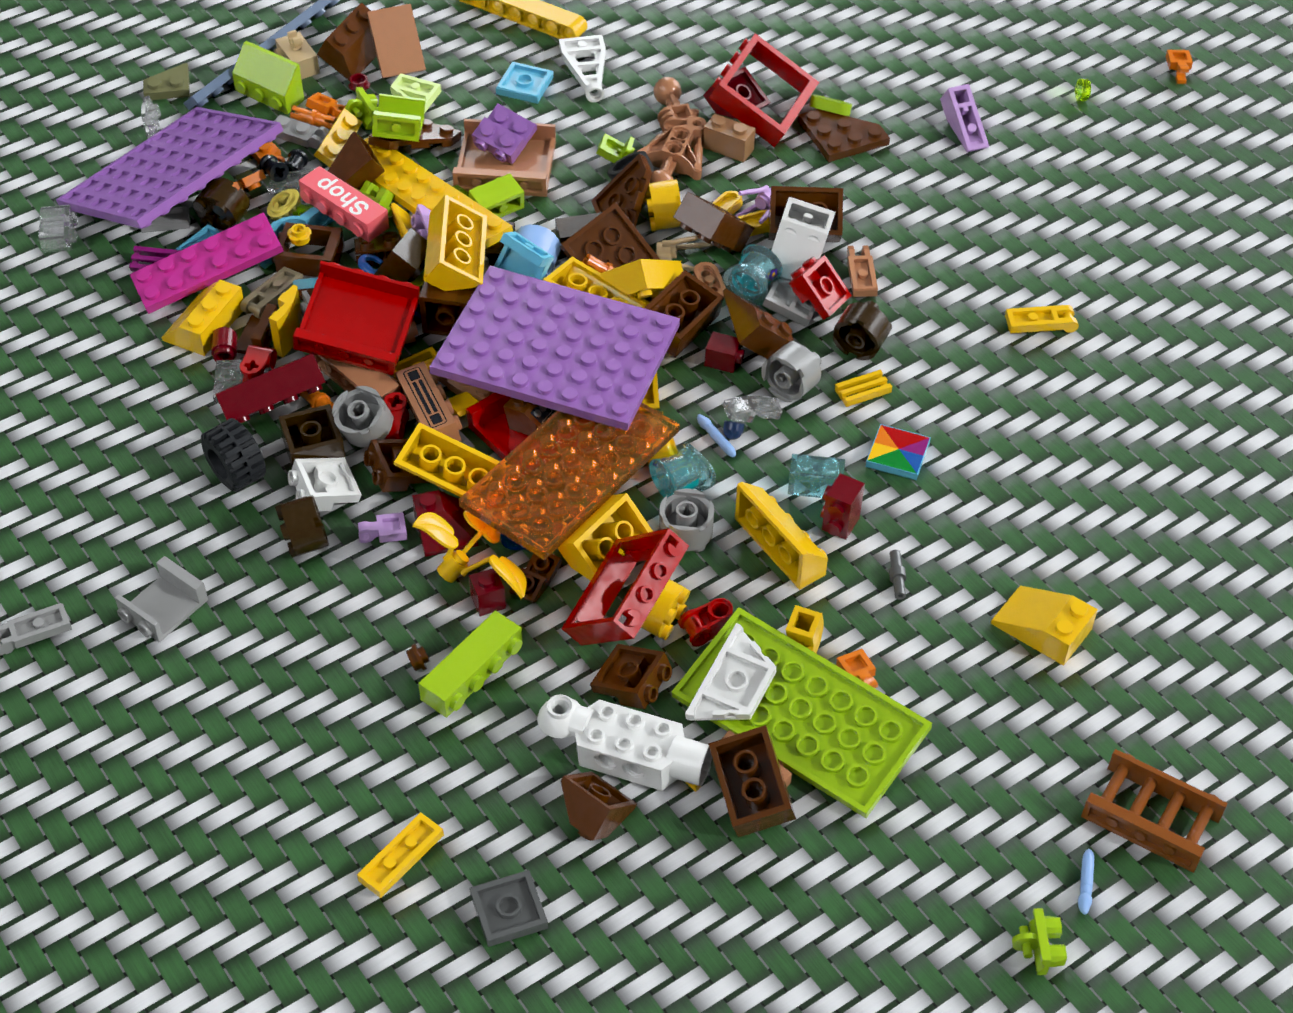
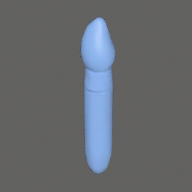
(706, 424)
(1086, 882)

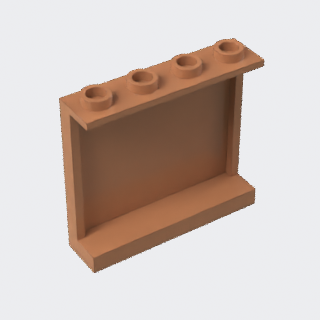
(530, 168)

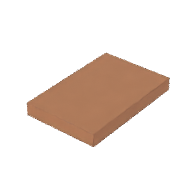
(396, 41)

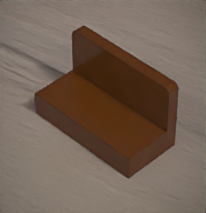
(257, 330)

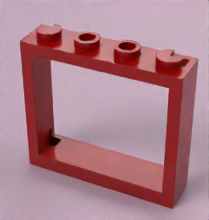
(746, 111)
(663, 553)

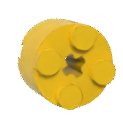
(663, 204)
(667, 608)

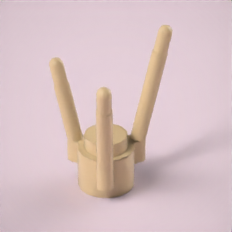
(668, 248)

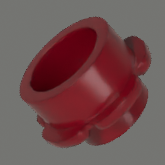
(358, 80)

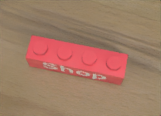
(344, 204)

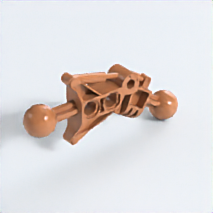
(680, 130)

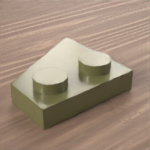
(168, 84)

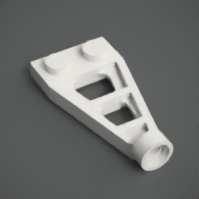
(585, 47)

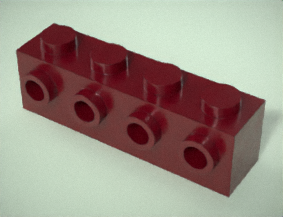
(271, 387)

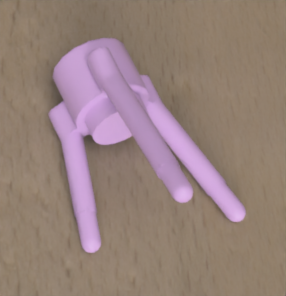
(761, 202)

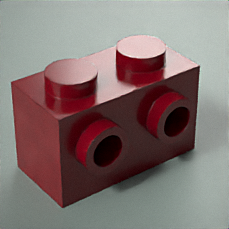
(842, 506)

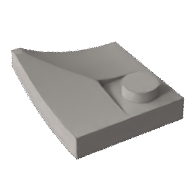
(785, 302)

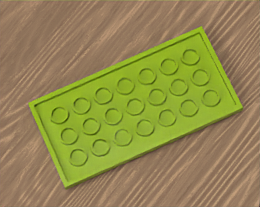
(820, 718)

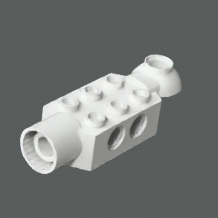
(627, 742)

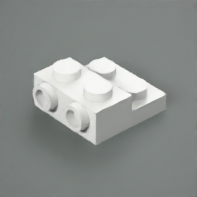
(326, 480)

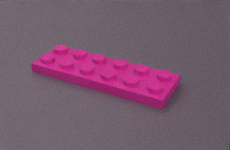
(206, 263)

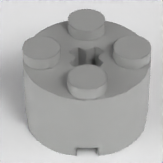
(792, 371)
(362, 416)
(689, 517)

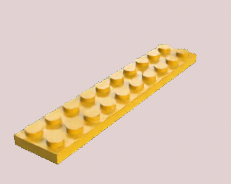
(416, 185)

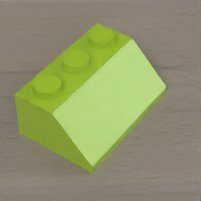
(268, 78)

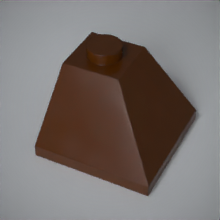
(594, 805)

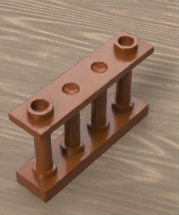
(1143, 832)

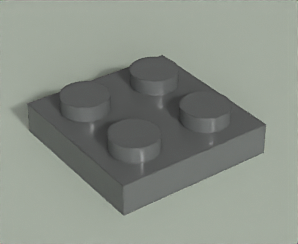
(508, 908)

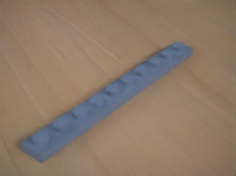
(301, 21)

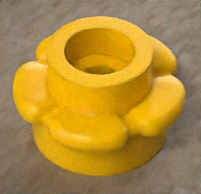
(299, 234)

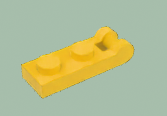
(1041, 319)

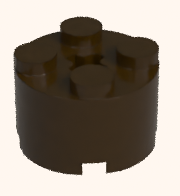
(221, 204)
(861, 330)
(302, 526)

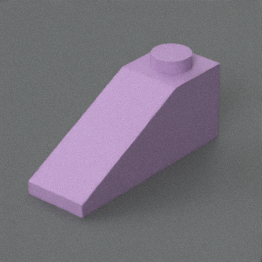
(964, 117)

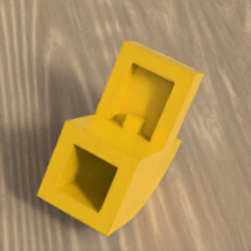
(805, 627)

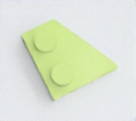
(416, 88)

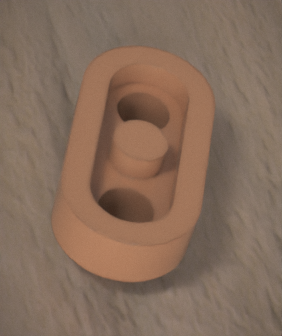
(710, 275)

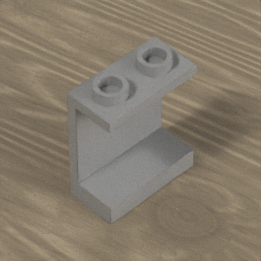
(164, 602)

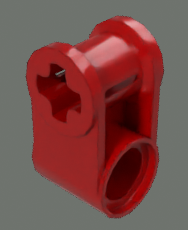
(256, 360)
(397, 404)
(704, 622)

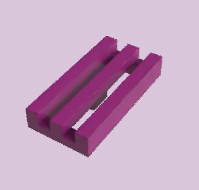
(148, 254)

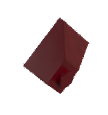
(746, 86)
(447, 508)

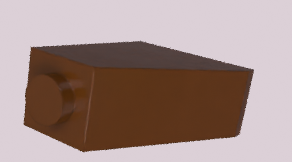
(356, 163)

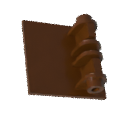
(379, 244)

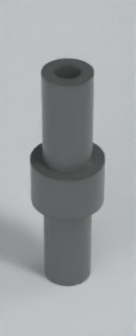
(897, 574)

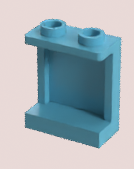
(523, 256)

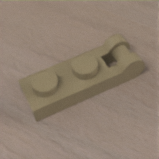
(269, 291)

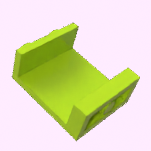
(399, 117)

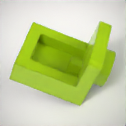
(613, 149)

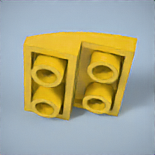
(285, 320)

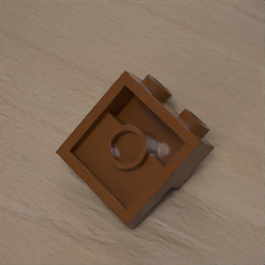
(381, 458)
(632, 675)

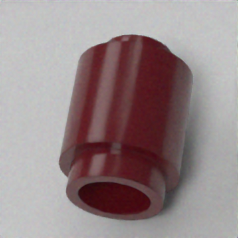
(224, 344)

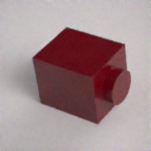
(723, 352)
(487, 592)

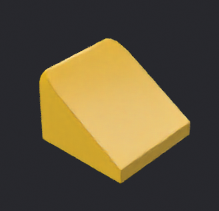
(461, 402)

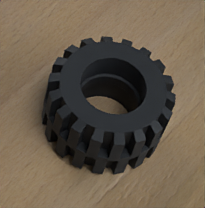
(233, 455)

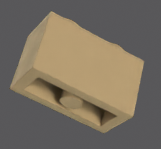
(298, 50)

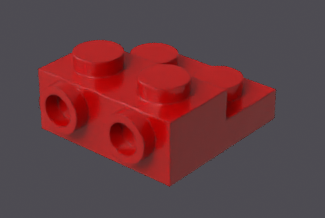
(820, 285)

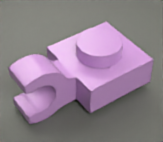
(387, 527)

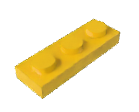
(337, 136)
(400, 855)

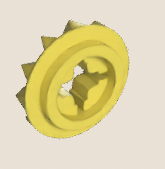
(284, 204)

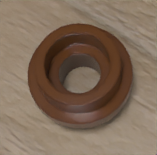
(418, 657)

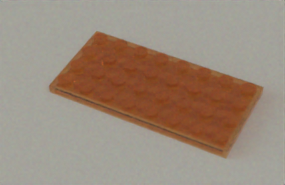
(564, 476)

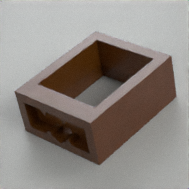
(306, 263)

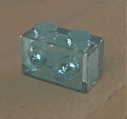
(813, 474)

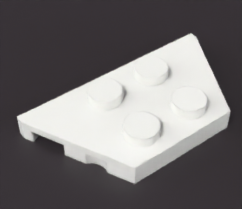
(734, 681)

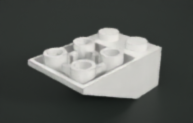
(801, 234)

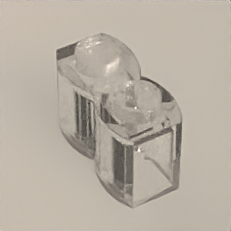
(57, 228)

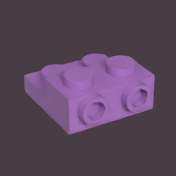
(503, 134)

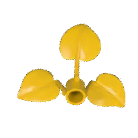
(456, 562)

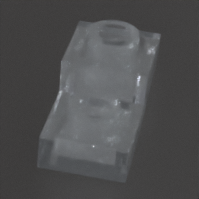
(150, 114)
(746, 407)

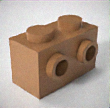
(729, 137)

